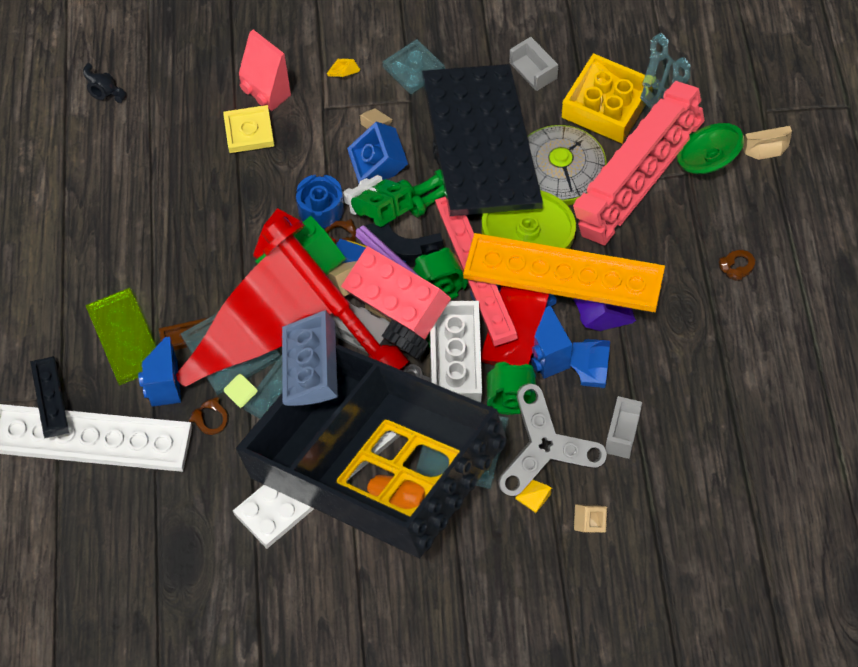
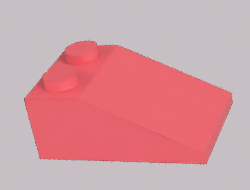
(264, 72)

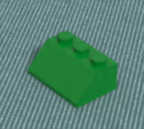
(318, 245)

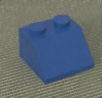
(377, 153)
(551, 346)
(159, 375)

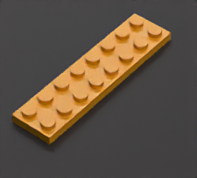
(564, 272)

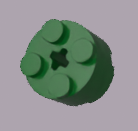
(442, 270)
(505, 382)

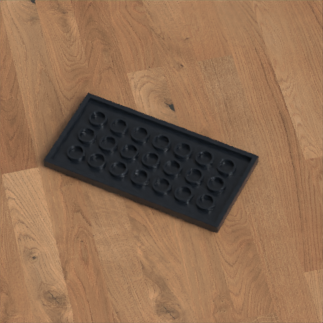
(481, 140)

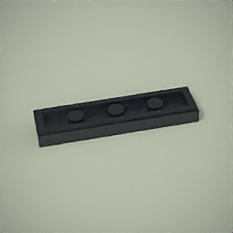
(49, 397)

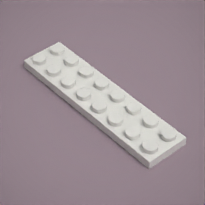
(97, 439)
(272, 513)

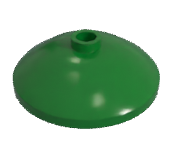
(711, 148)

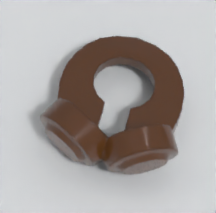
(739, 272)

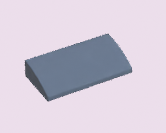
(309, 360)

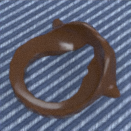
(348, 225)
(214, 405)

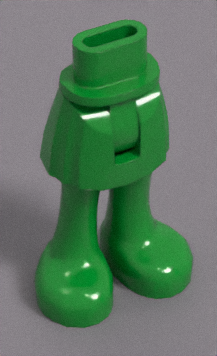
(421, 203)

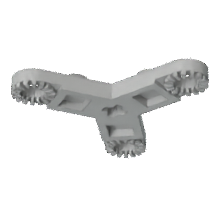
(532, 458)

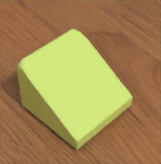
(240, 390)

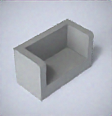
(533, 63)
(623, 427)

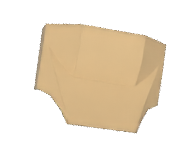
(767, 142)

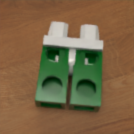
(379, 199)

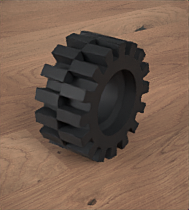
(405, 339)

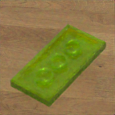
(122, 333)

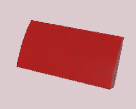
(525, 311)

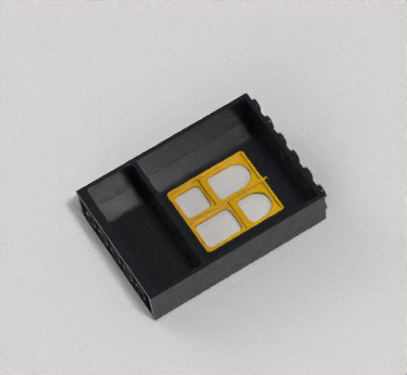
(319, 445)

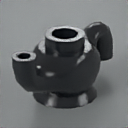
(102, 85)

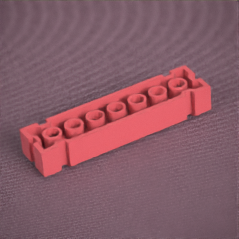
(639, 162)

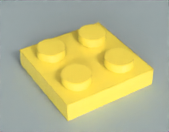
(248, 129)

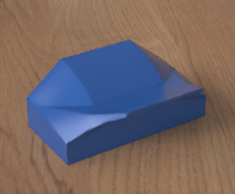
(591, 361)

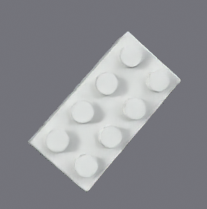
(456, 349)

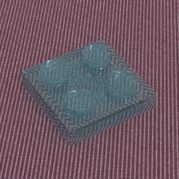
(409, 63)

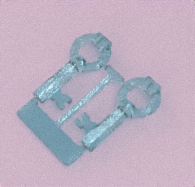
(650, 79)

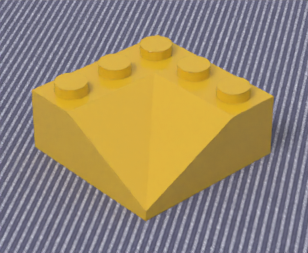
(605, 98)

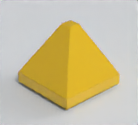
(343, 68)
(534, 495)

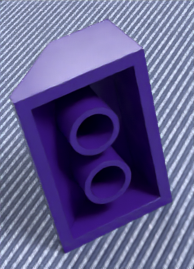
(603, 316)

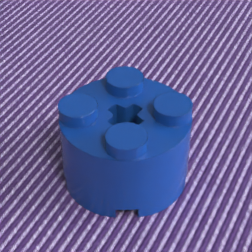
(320, 199)

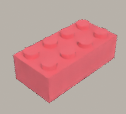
(396, 292)

